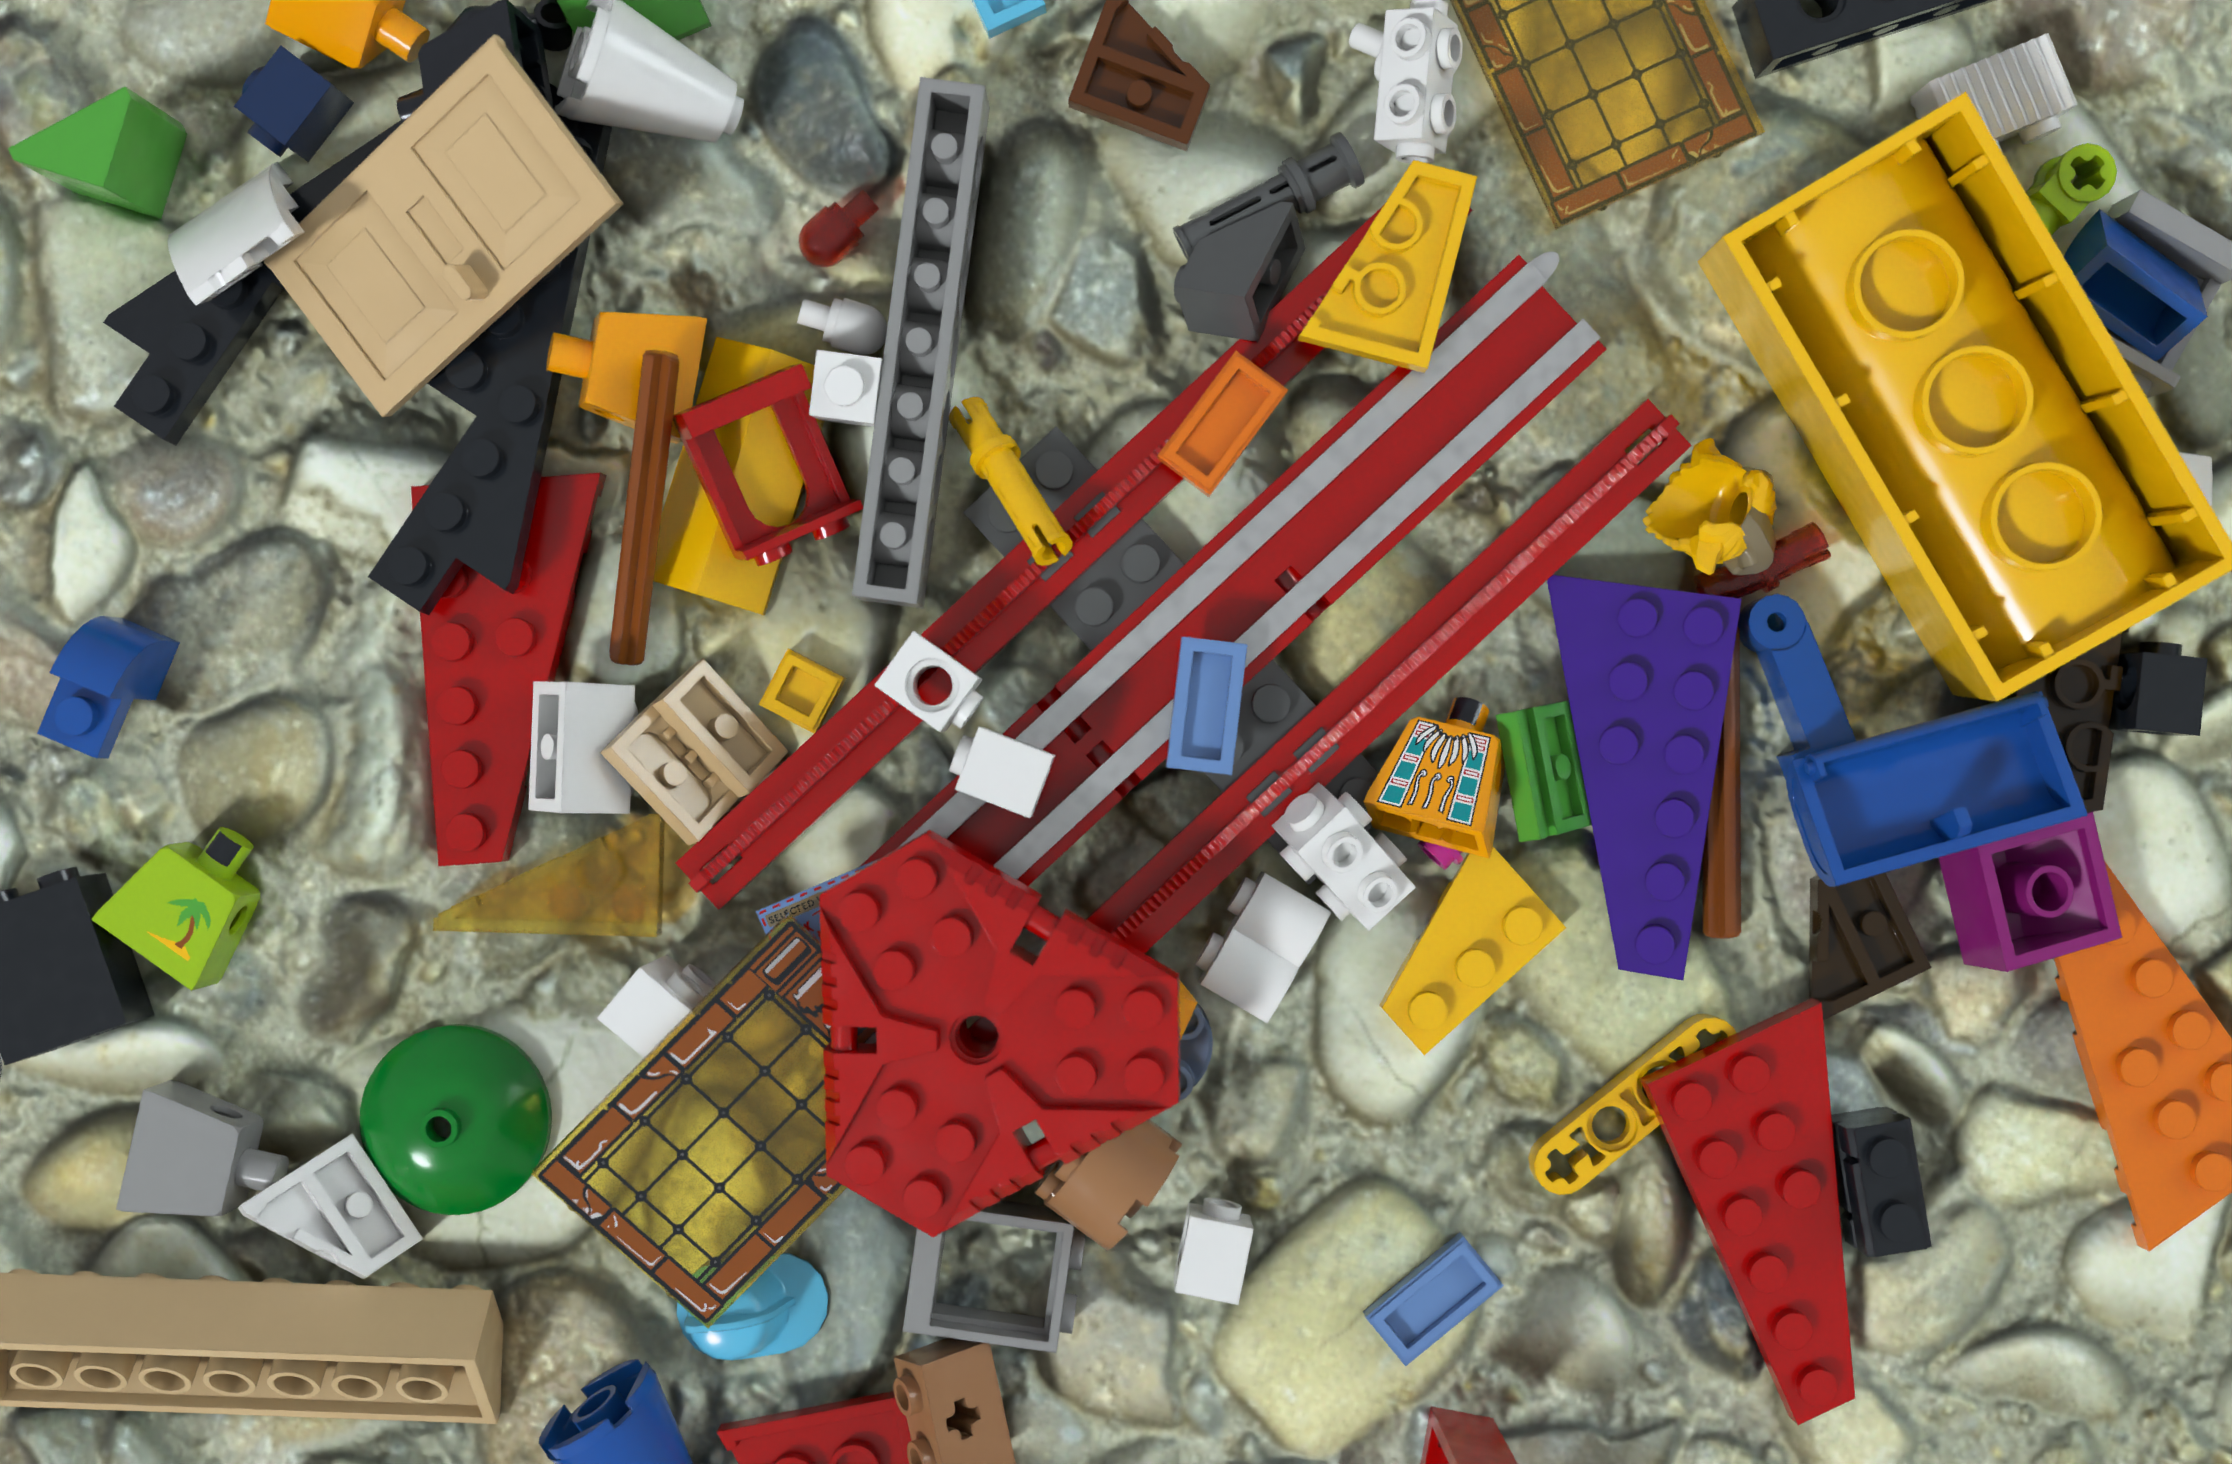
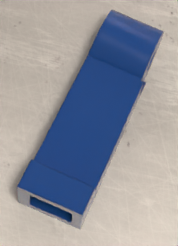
(1796, 676)

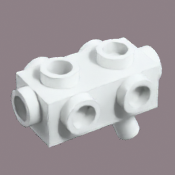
(1414, 77)

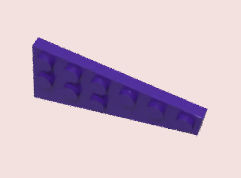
(1647, 718)

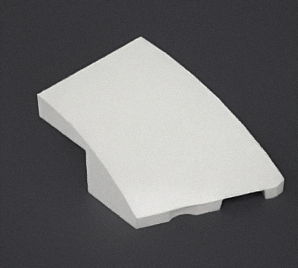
(234, 235)

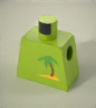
(186, 908)

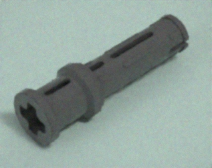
(1297, 182)

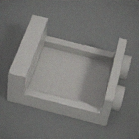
(2188, 245)

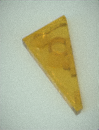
(595, 890)

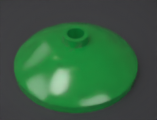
(494, 1110)

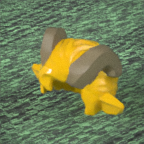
(1717, 513)

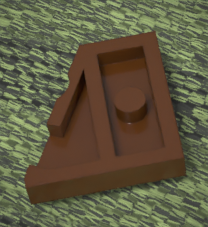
(1138, 79)

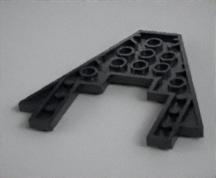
(489, 485)

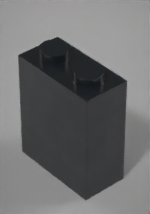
(61, 969)

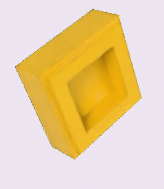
(802, 691)

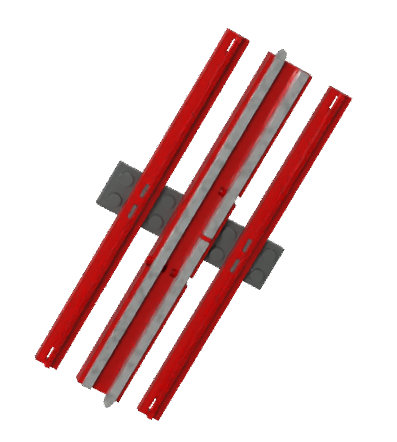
(1246, 586)

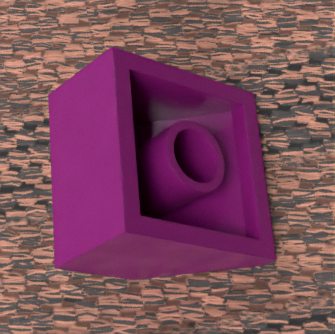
(2031, 896)

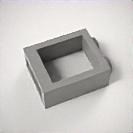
(991, 1326)

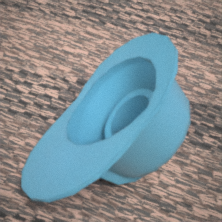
(769, 1318)

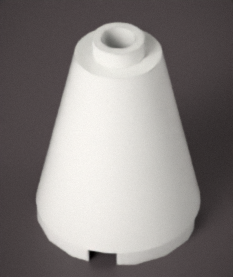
(644, 79)

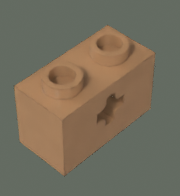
(952, 1404)

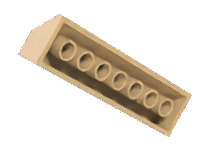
(250, 1347)

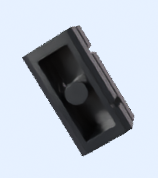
(1879, 1182)

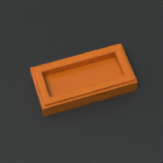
(1222, 424)

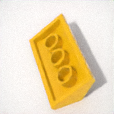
(690, 541)

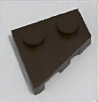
(1859, 942)

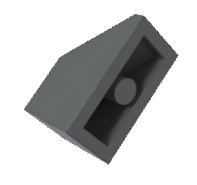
(1240, 273)

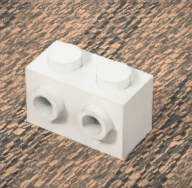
(567, 735)
(655, 1002)

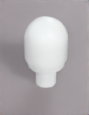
(846, 324)

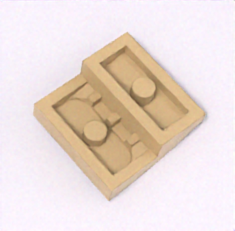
(695, 752)

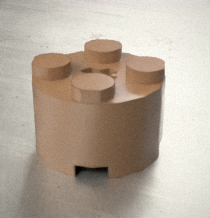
(1111, 1182)

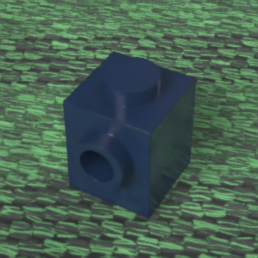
(291, 105)

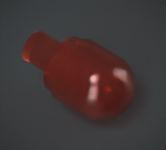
(835, 231)

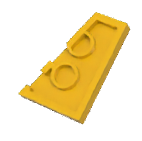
(1399, 276)
(1470, 947)

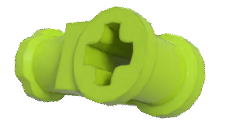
(2061, 201)

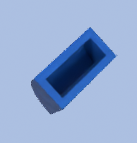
(2134, 286)

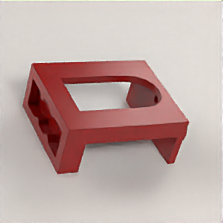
(826, 497)

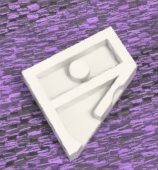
(337, 1210)

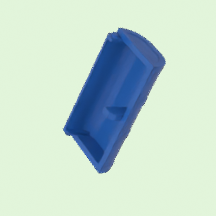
(1932, 789)

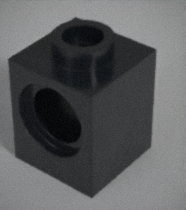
(2159, 691)

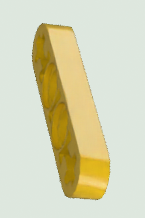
(1621, 1092)

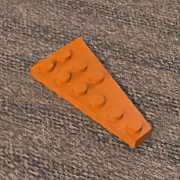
(2153, 1072)

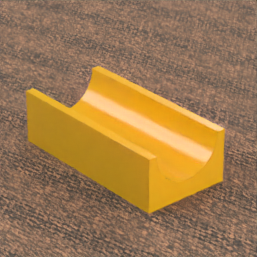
(1967, 405)

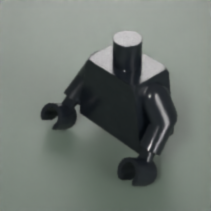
(524, 36)

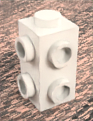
(1331, 841)

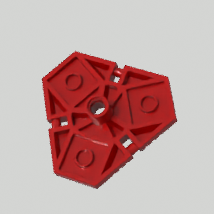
(930, 1110)

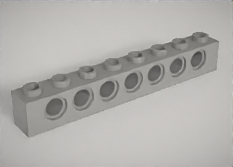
(921, 343)

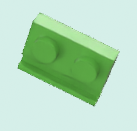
(1543, 770)

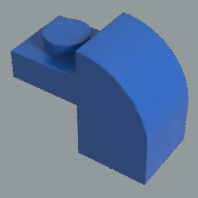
(100, 675)

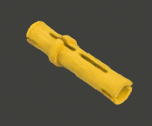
(997, 459)

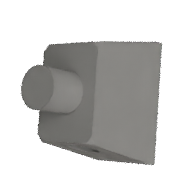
(194, 1154)

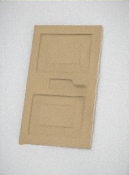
(443, 228)

